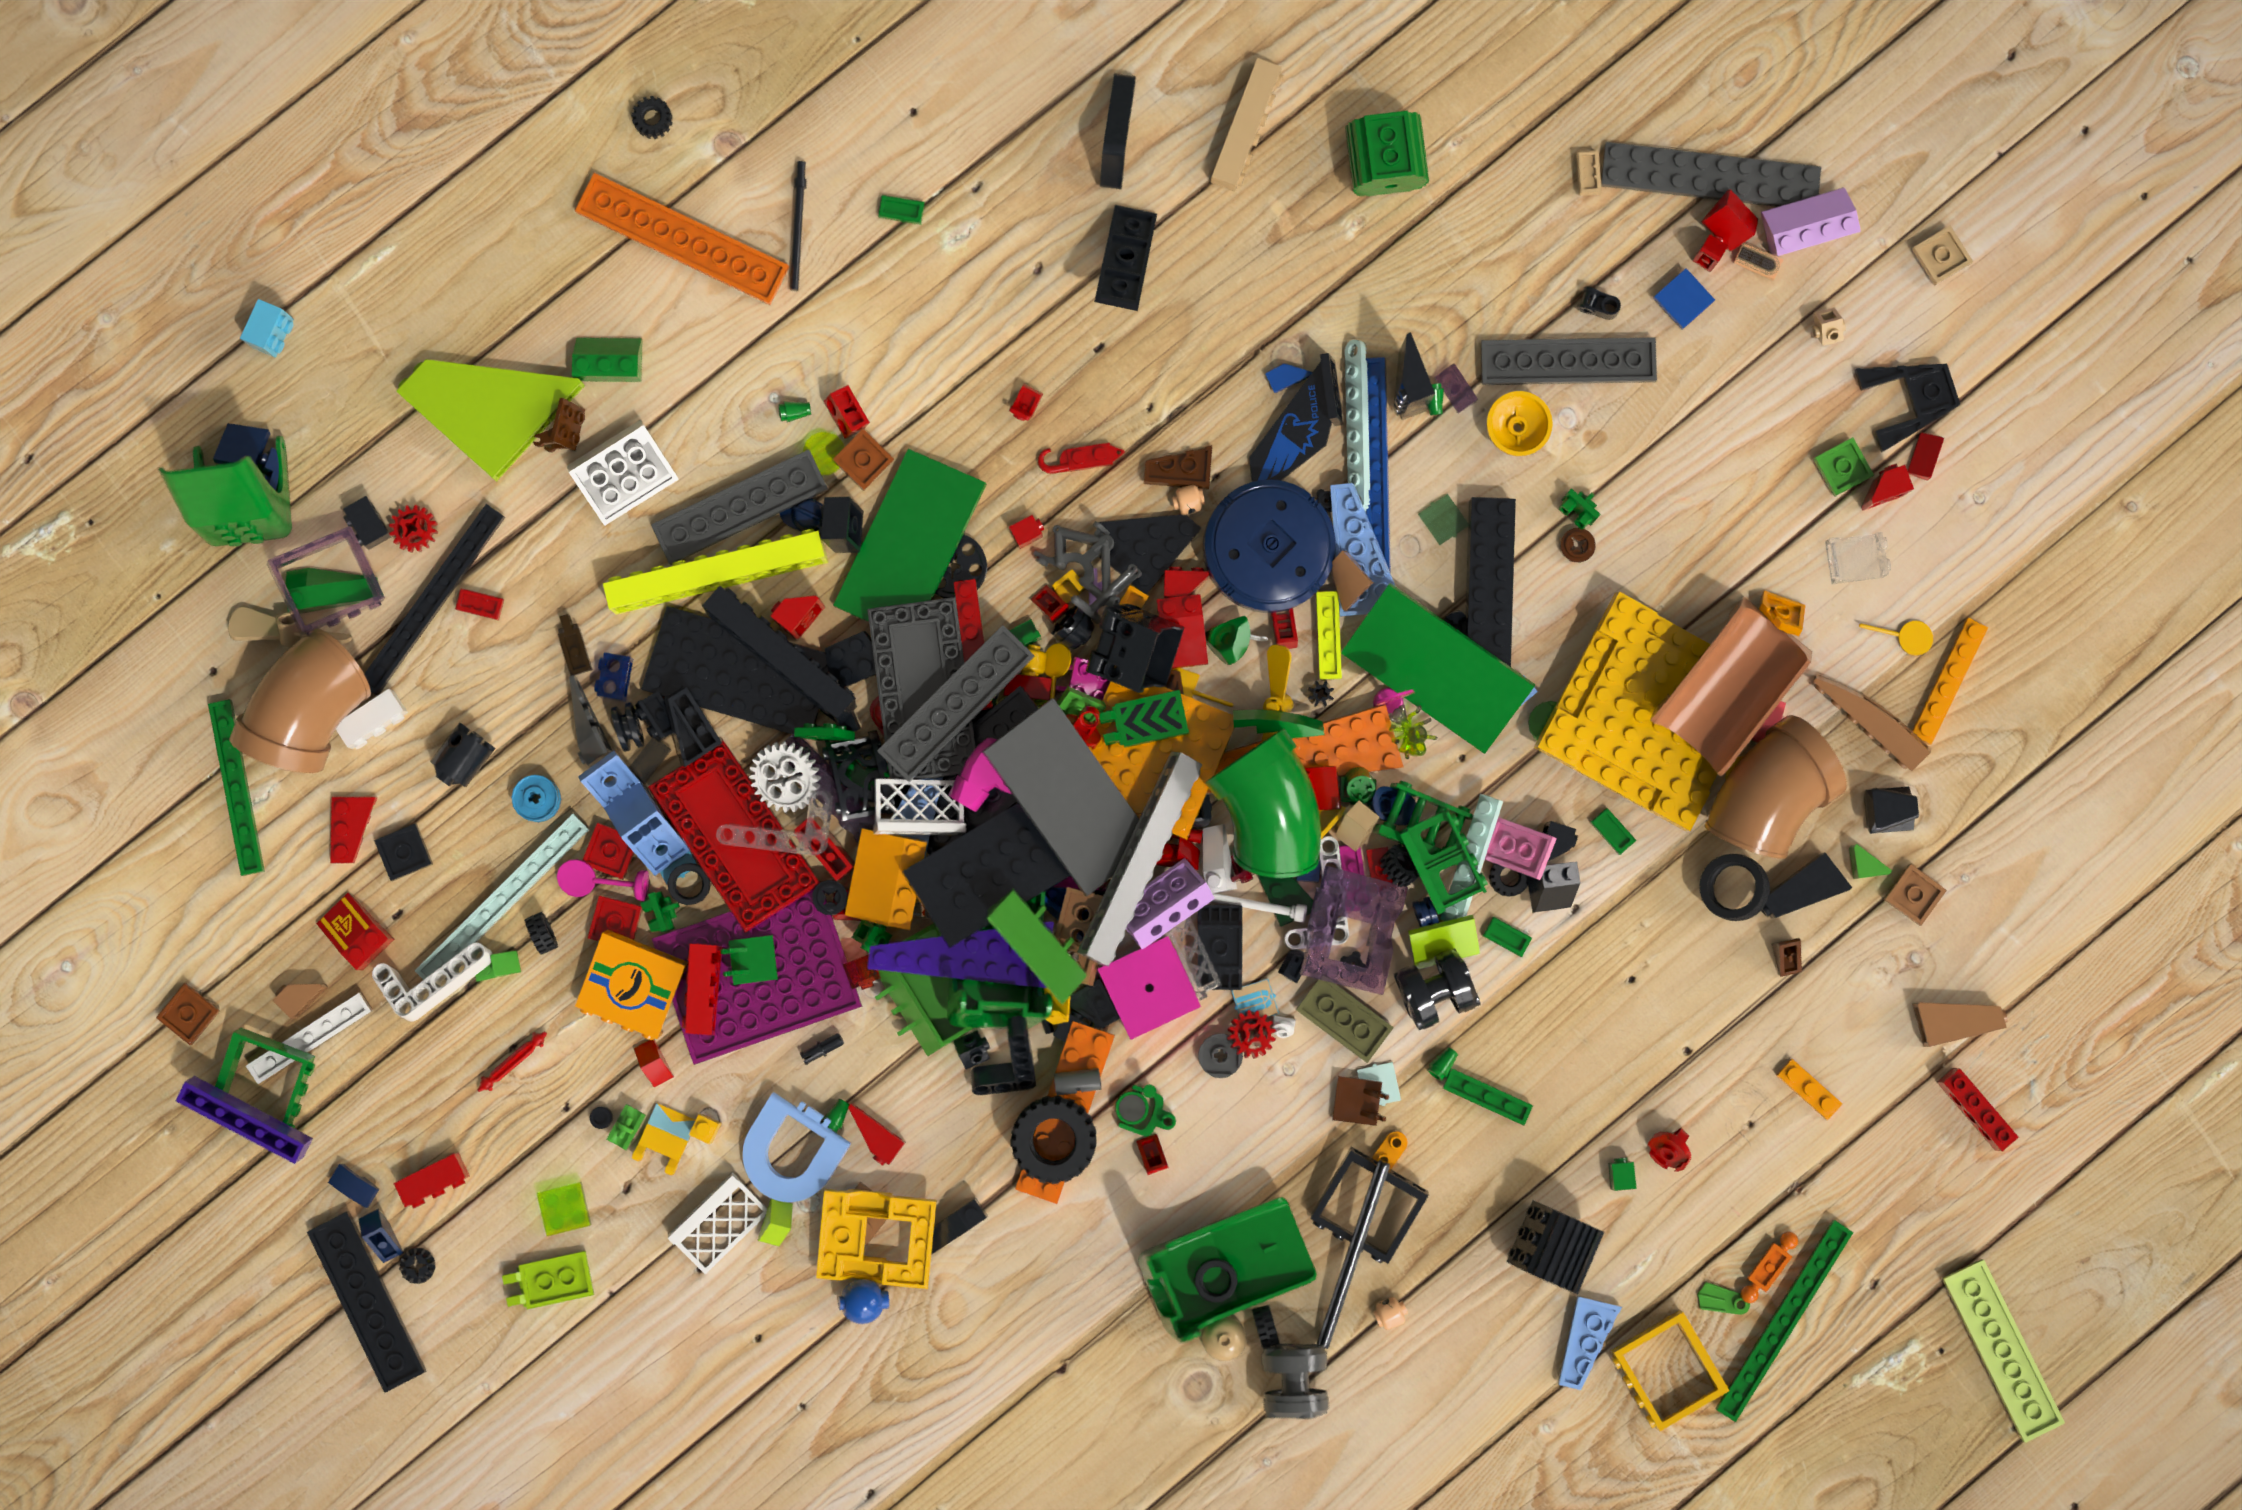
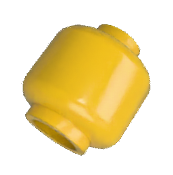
(1037, 664)

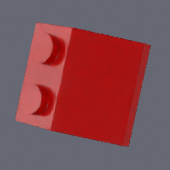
(1889, 485)

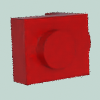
(1026, 403)

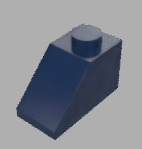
(380, 1236)

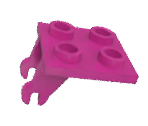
(1084, 681)

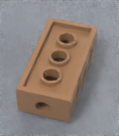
(1071, 923)

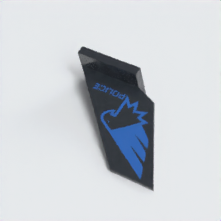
(1301, 427)

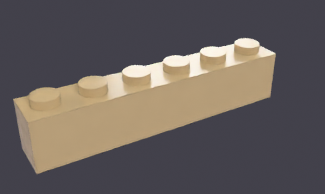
(1246, 124)

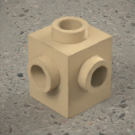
(1828, 326)

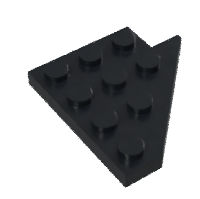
(1149, 545)

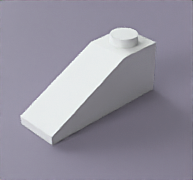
(1217, 860)

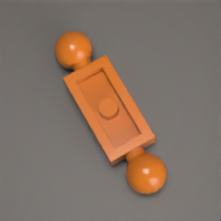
(1769, 1267)

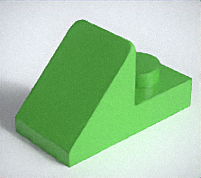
(501, 965)

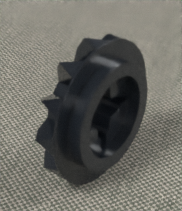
(829, 887)
(422, 1256)

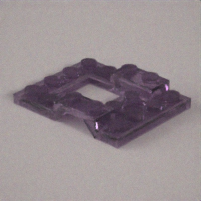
(1358, 899)

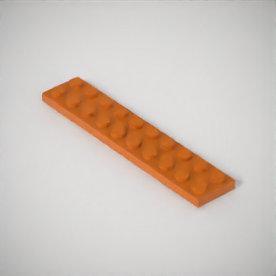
(682, 239)

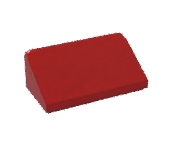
(1925, 456)

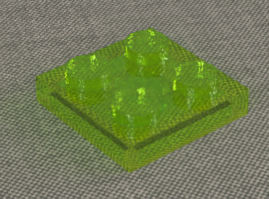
(564, 1209)

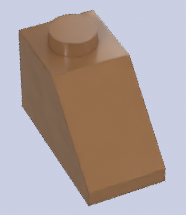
(297, 997)

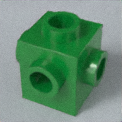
(871, 935)

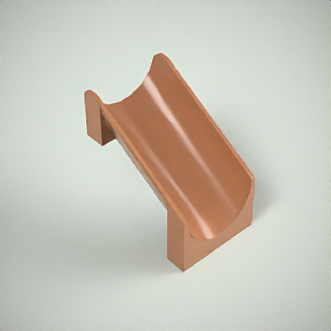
(1734, 686)

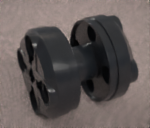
(1451, 983)

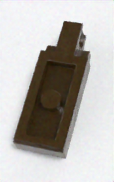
(573, 647)

